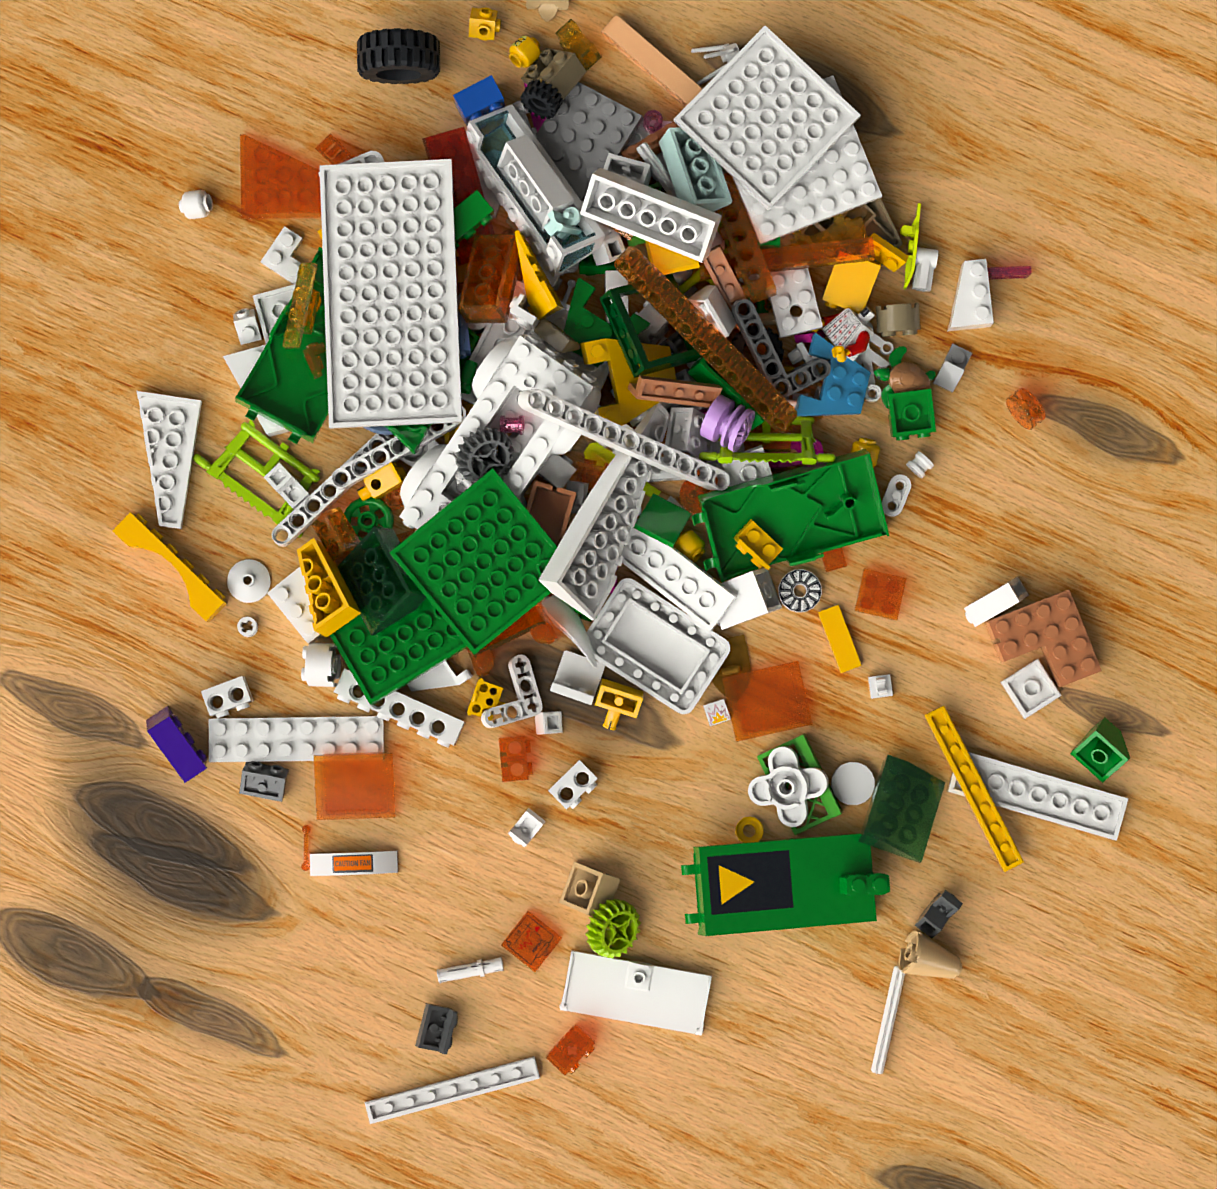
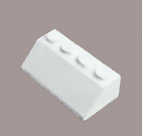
(533, 180)

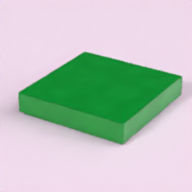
(662, 520)

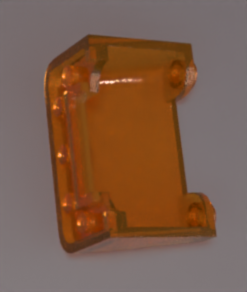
(533, 621)

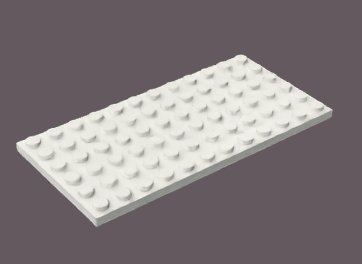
(390, 293)

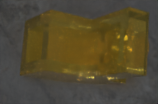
(574, 41)

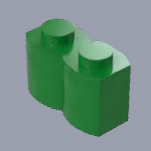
(864, 884)

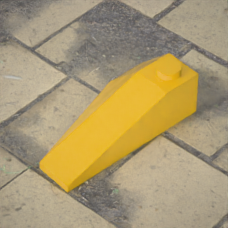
(538, 289)

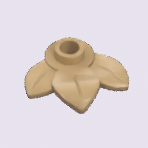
(547, 8)

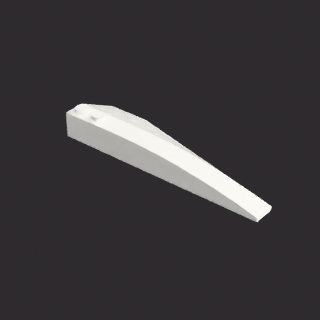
(592, 547)

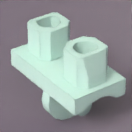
(563, 223)

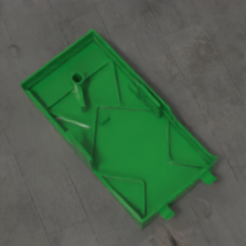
(282, 382)

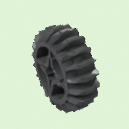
(483, 448)

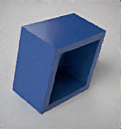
(479, 99)

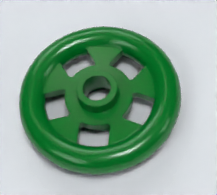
(353, 510)

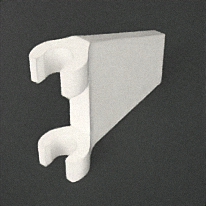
(439, 677)

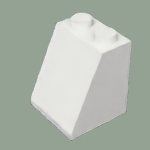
(754, 598)

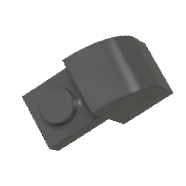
(938, 913)

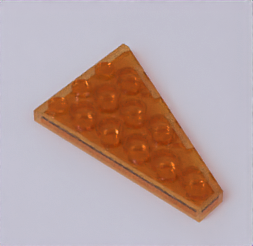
(276, 184)

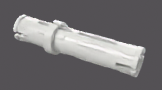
(469, 970)

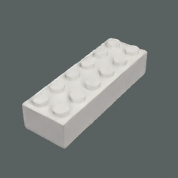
(650, 214)

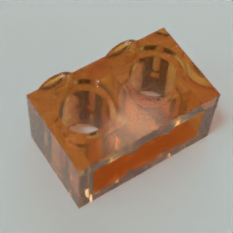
(335, 533)
(508, 759)

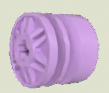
(727, 423)

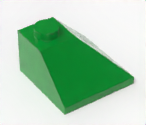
(1102, 750)

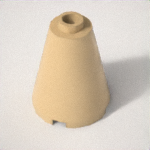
(928, 958)

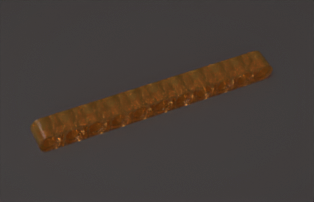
(705, 339)

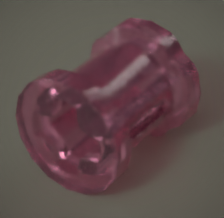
(648, 117)
(512, 425)

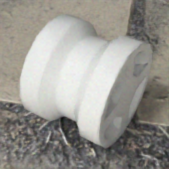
(920, 464)

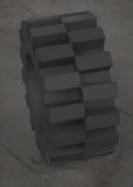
(541, 99)

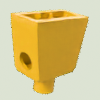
(391, 479)

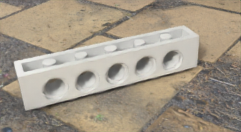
(453, 725)

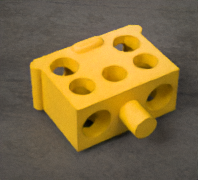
(479, 697)

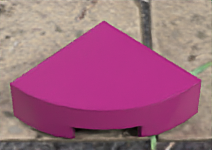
(807, 337)

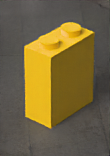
(851, 285)

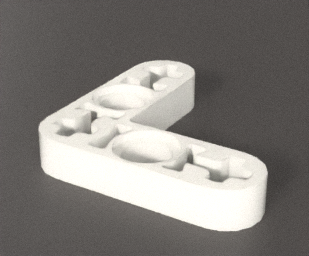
(521, 704)

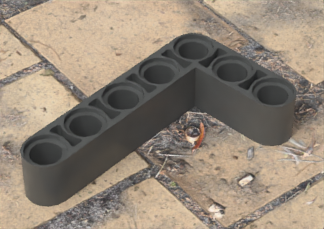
(770, 354)

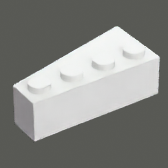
(241, 366)

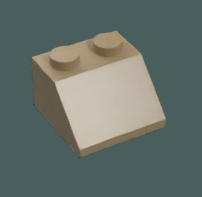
(588, 889)

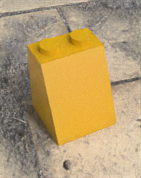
(669, 261)

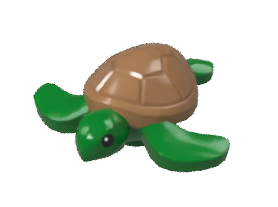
(902, 376)

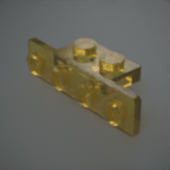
(303, 306)

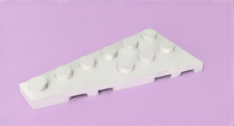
(170, 442)

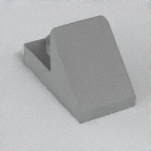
(952, 368)

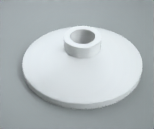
(256, 589)

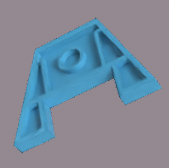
(841, 390)

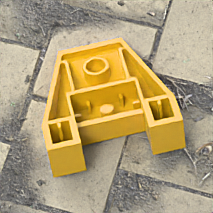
(626, 405)

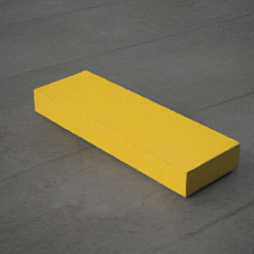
(839, 639)

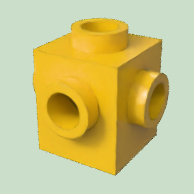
(484, 23)

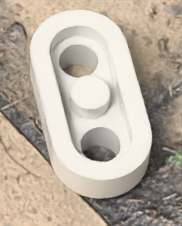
(896, 496)

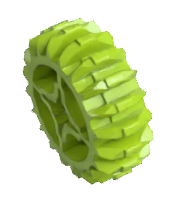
(613, 928)

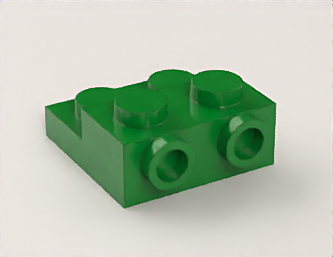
(911, 414)

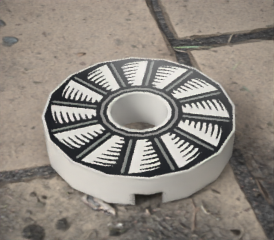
(803, 578)

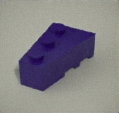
(176, 744)

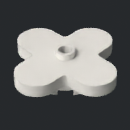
(772, 789)

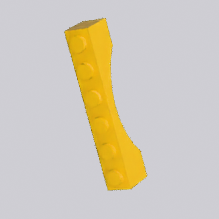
(201, 597)

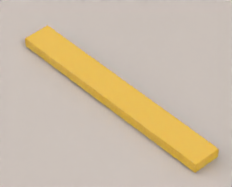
(974, 788)

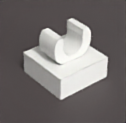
(880, 686)

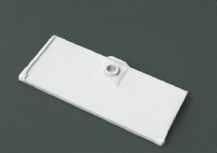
(636, 992)

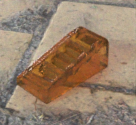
(326, 143)

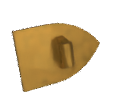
(735, 663)

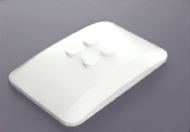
(656, 646)

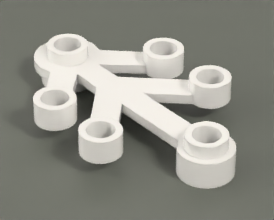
(870, 356)

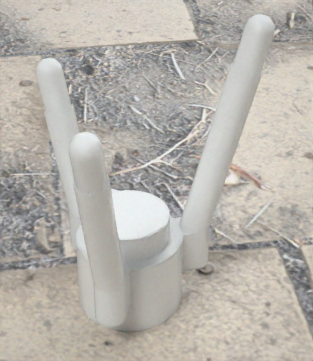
(726, 52)

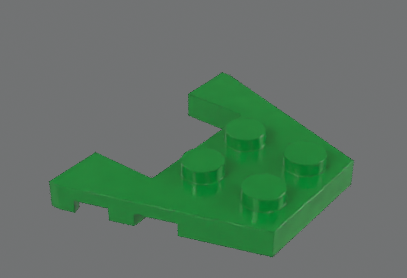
(586, 326)

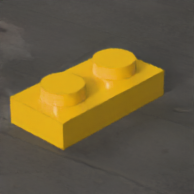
(888, 254)

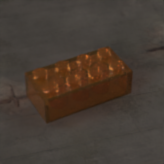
(490, 279)

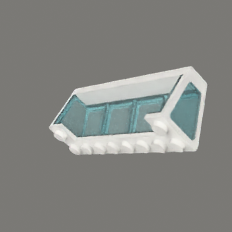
(487, 140)

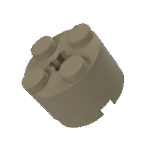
(898, 318)

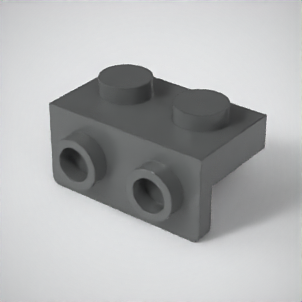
(437, 1028)

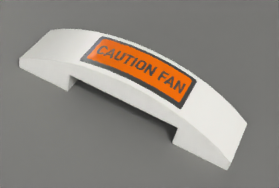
(353, 863)

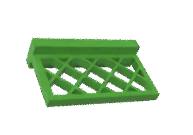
(809, 760)

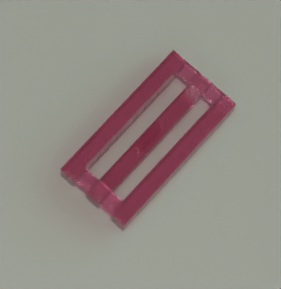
(1009, 272)

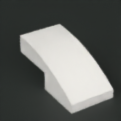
(286, 485)

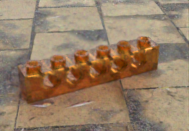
(755, 289)

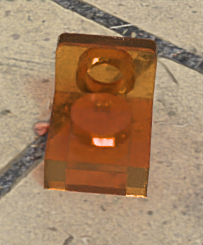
(314, 363)

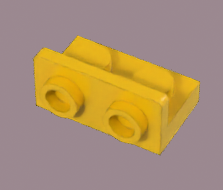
(757, 544)

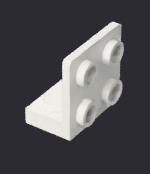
(684, 431)
(577, 678)

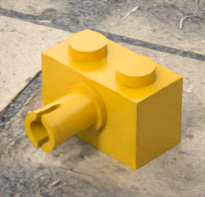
(618, 700)

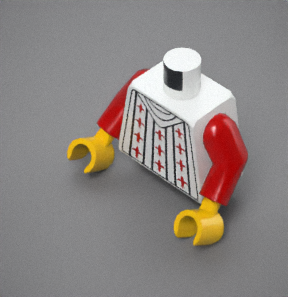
(848, 332)

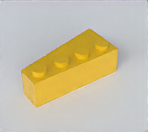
(327, 591)

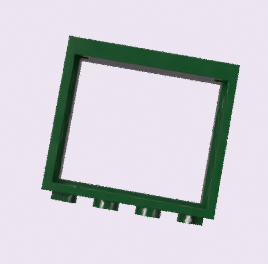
(629, 339)

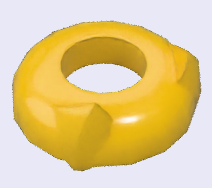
(755, 823)

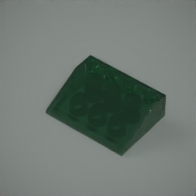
(378, 582)
(902, 809)

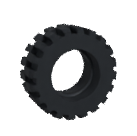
(398, 56)

